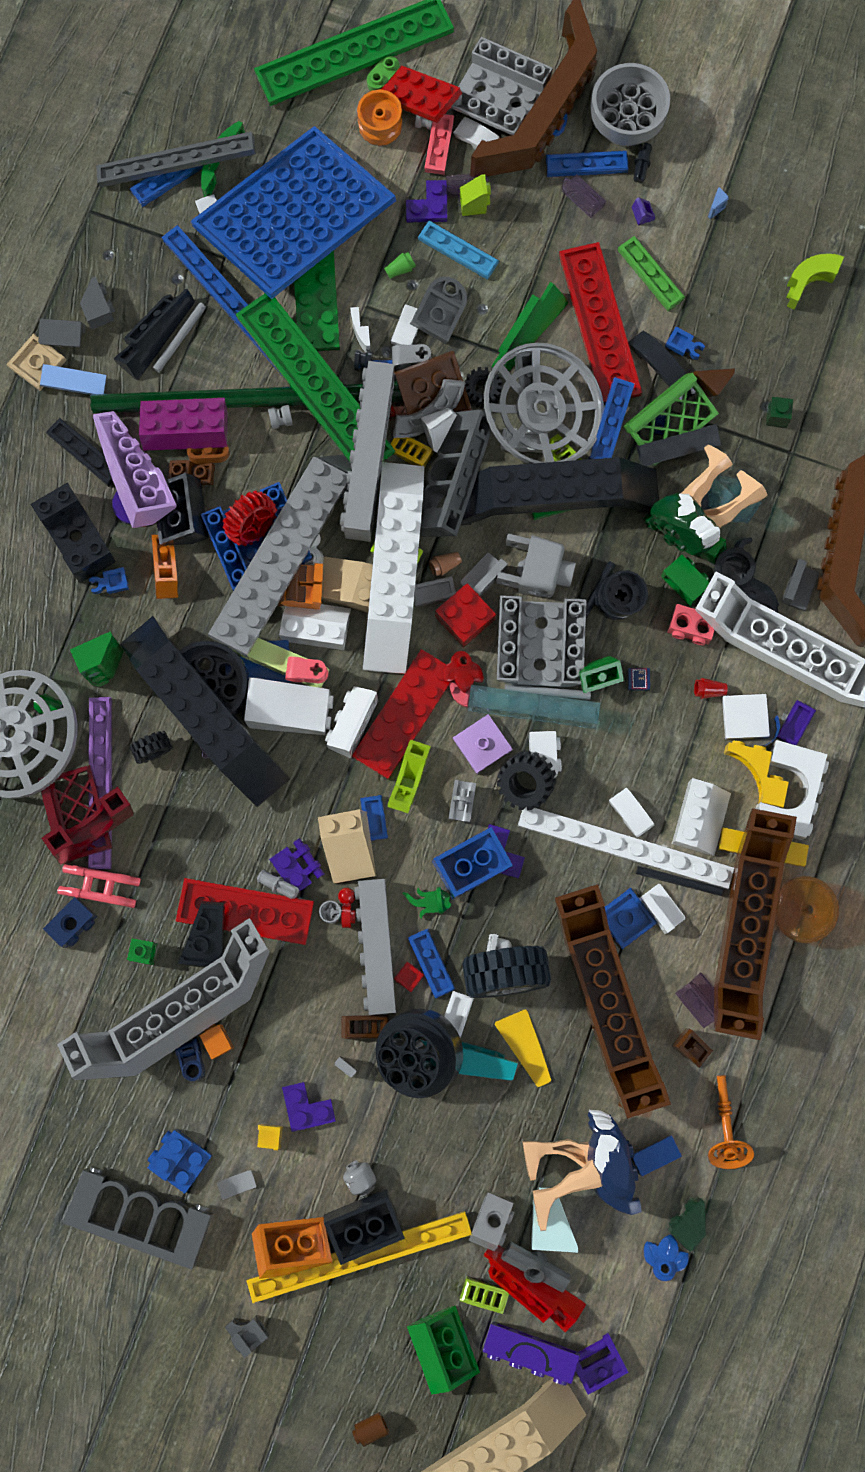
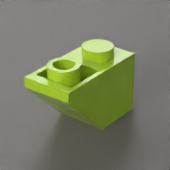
(475, 196)

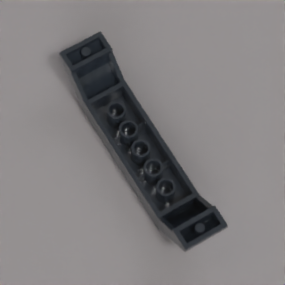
(561, 487)
(203, 713)

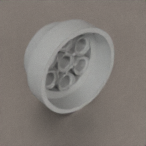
(647, 90)

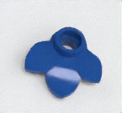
(665, 1254)

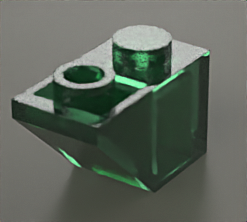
(690, 1225)

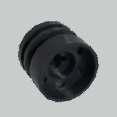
(630, 588)

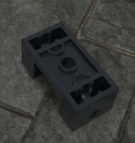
(64, 515)

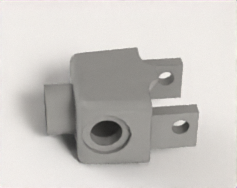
(541, 567)

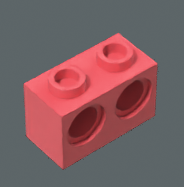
(690, 632)

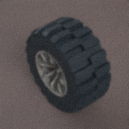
(506, 971)

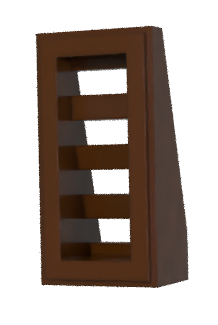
(345, 1026)

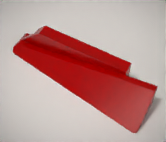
(539, 1297)

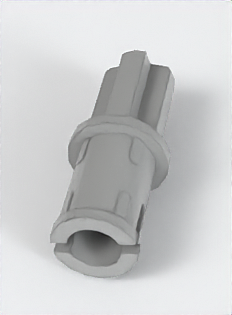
(277, 884)

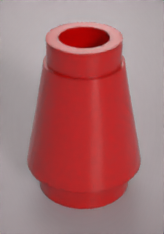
(709, 688)

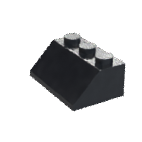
(184, 523)
(363, 1226)

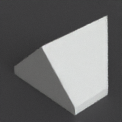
(437, 426)

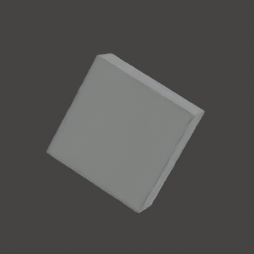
(345, 1067)

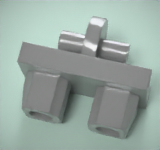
(462, 801)

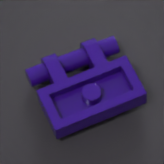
(290, 869)

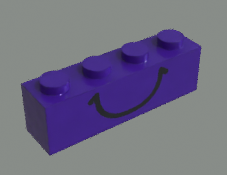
(531, 1352)

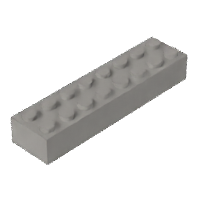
(369, 451)

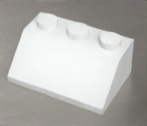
(316, 627)
(352, 721)
(701, 817)

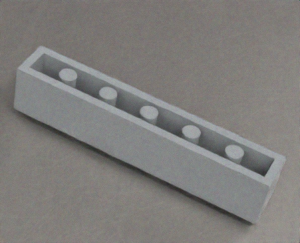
(377, 947)

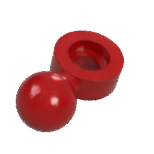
(346, 897)

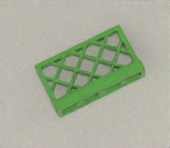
(664, 402)

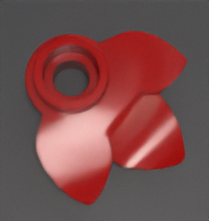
(463, 674)

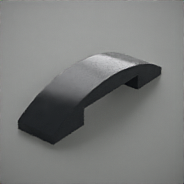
(659, 359)

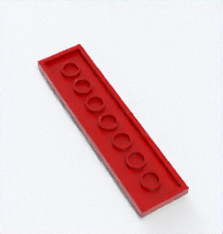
(598, 317)

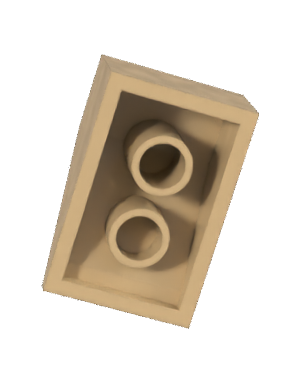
(347, 583)
(347, 845)

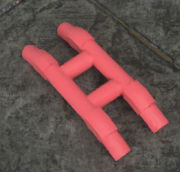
(105, 897)

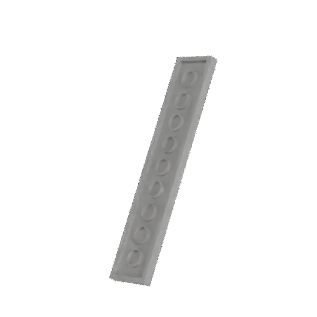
(279, 557)

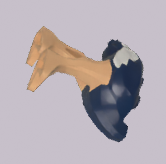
(604, 1163)

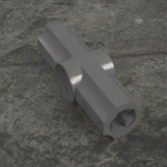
(536, 1266)

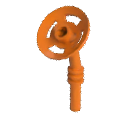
(729, 1145)

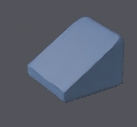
(719, 203)

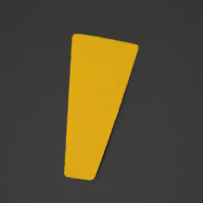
(522, 1040)

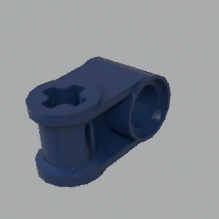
(189, 1058)

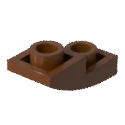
(202, 471)

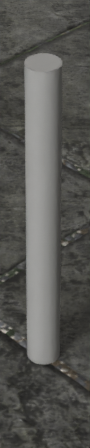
(179, 337)
(564, 693)

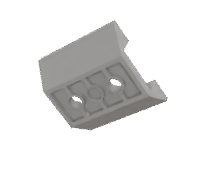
(507, 79)
(557, 645)

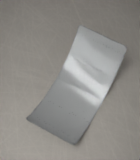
(236, 1184)

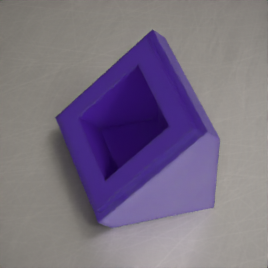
(642, 211)

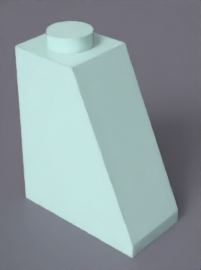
(558, 1232)

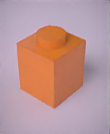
(216, 1041)

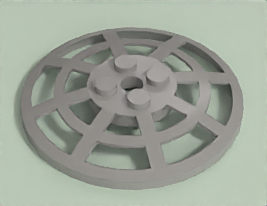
(549, 397)
(27, 731)

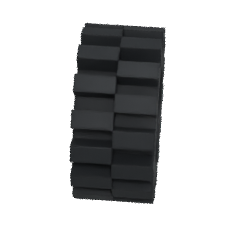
(482, 375)
(151, 747)

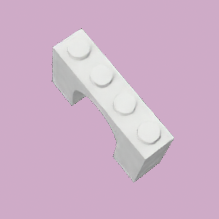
(809, 767)

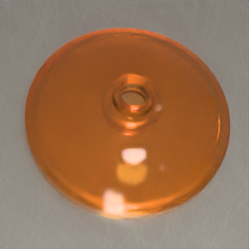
(792, 910)

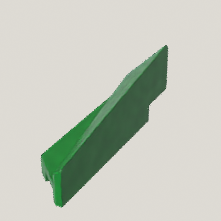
(533, 321)

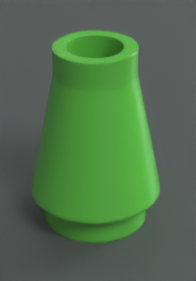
(401, 265)

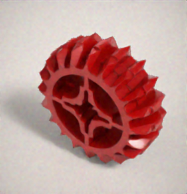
(249, 518)

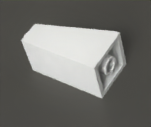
(287, 707)

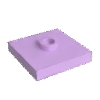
(482, 744)

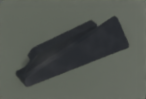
(153, 332)

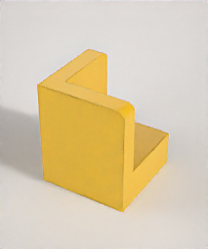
(269, 1136)

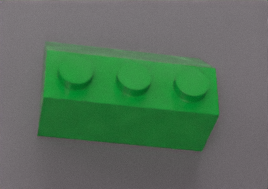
(98, 658)
(443, 1350)

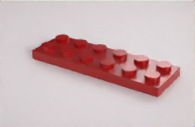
(403, 715)
(271, 914)

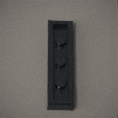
(678, 445)
(81, 450)

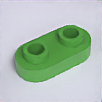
(382, 72)

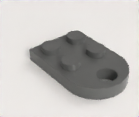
(439, 309)

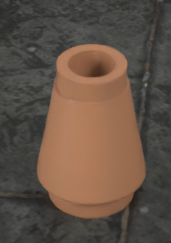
(444, 563)

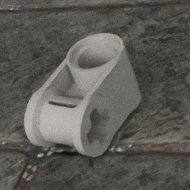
(409, 355)

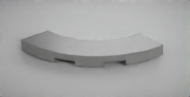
(448, 397)

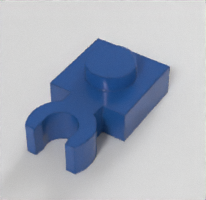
(682, 342)
(113, 581)

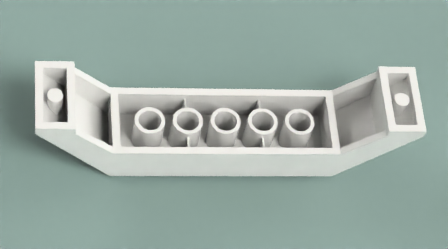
(394, 568)
(782, 642)

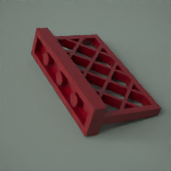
(55, 813)

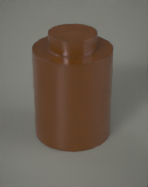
(370, 1429)

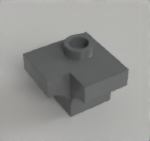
(247, 1335)

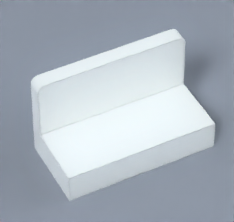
(662, 908)

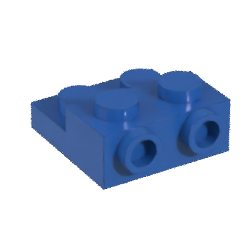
(178, 1160)

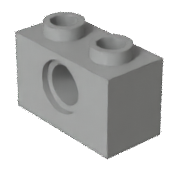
(482, 1232)

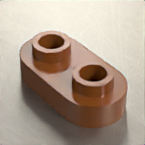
(208, 455)

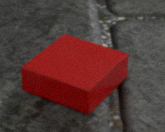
(409, 977)

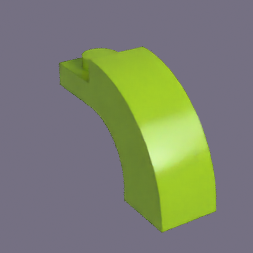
(816, 268)
(409, 776)

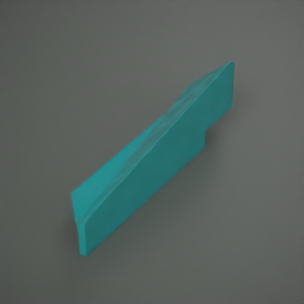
(483, 1063)

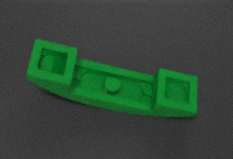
(208, 177)

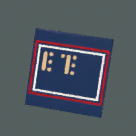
(638, 679)

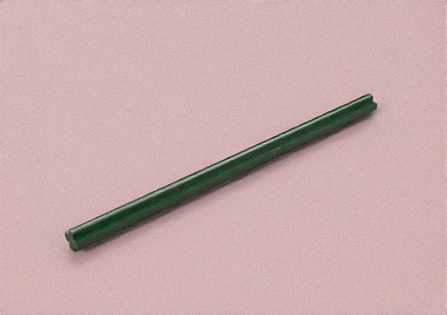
(233, 397)

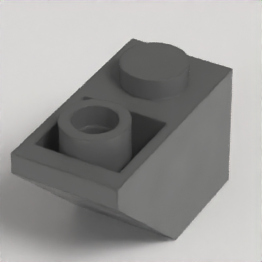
(94, 305)

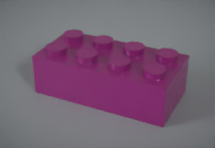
(183, 424)

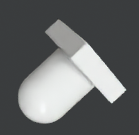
(496, 943)

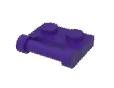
(602, 1370)

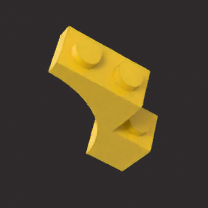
(757, 760)

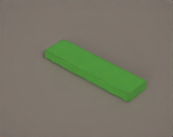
(651, 273)

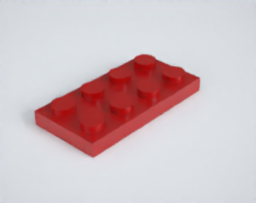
(422, 93)

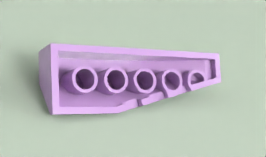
(135, 477)

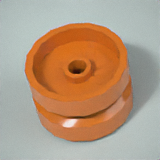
(379, 117)

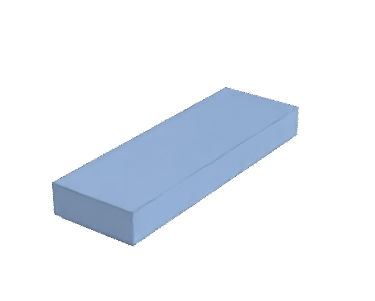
(72, 380)

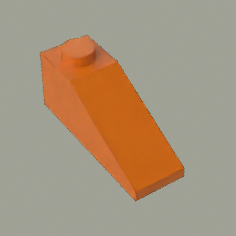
(164, 570)

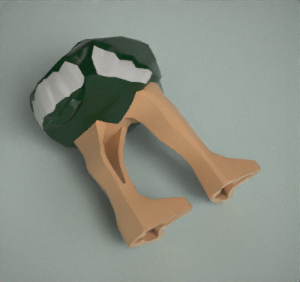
(685, 521)

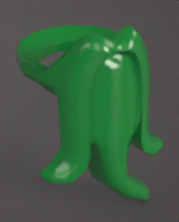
(433, 902)

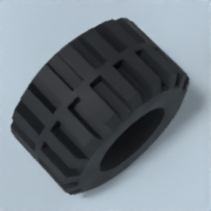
(518, 794)

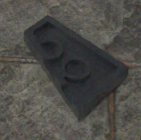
(206, 936)

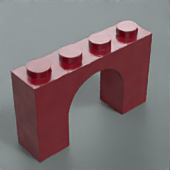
(69, 842)

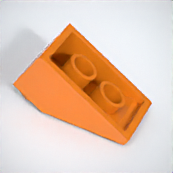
(290, 1246)

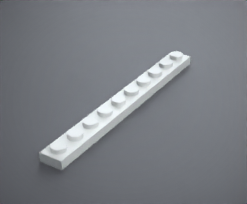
(626, 847)

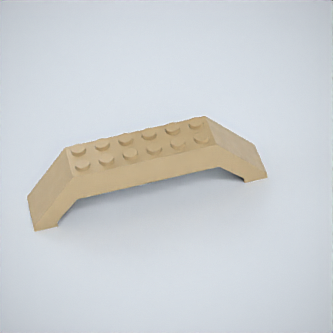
(520, 1436)

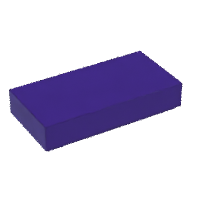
(795, 723)

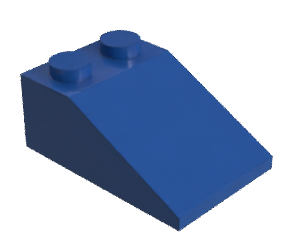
(472, 863)

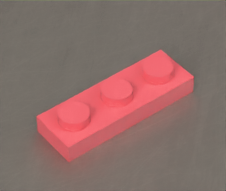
(439, 145)

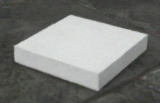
(745, 716)

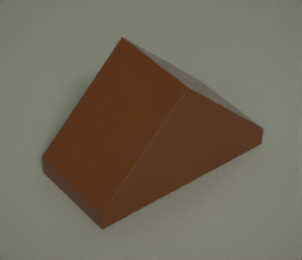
(713, 380)
(692, 1047)

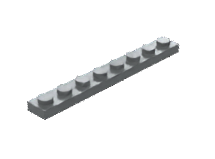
(176, 159)

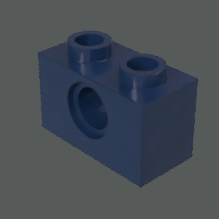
(58, 929)

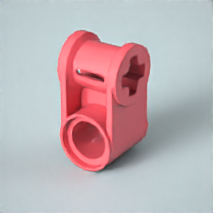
(302, 670)

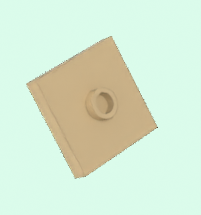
(30, 360)

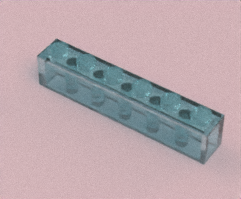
(534, 706)

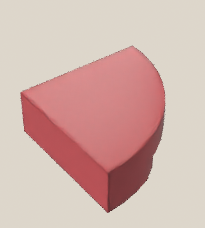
(460, 697)

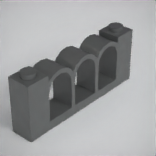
(446, 521)
(85, 1201)

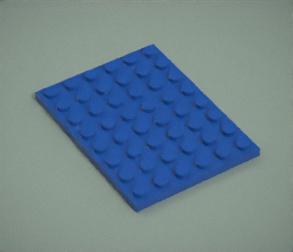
(293, 211)

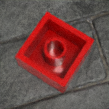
(465, 615)

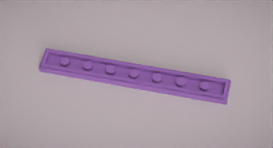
(101, 762)

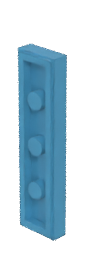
(458, 250)

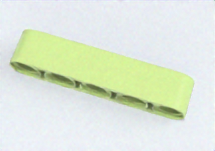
(274, 658)

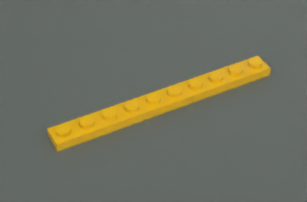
(415, 1240)

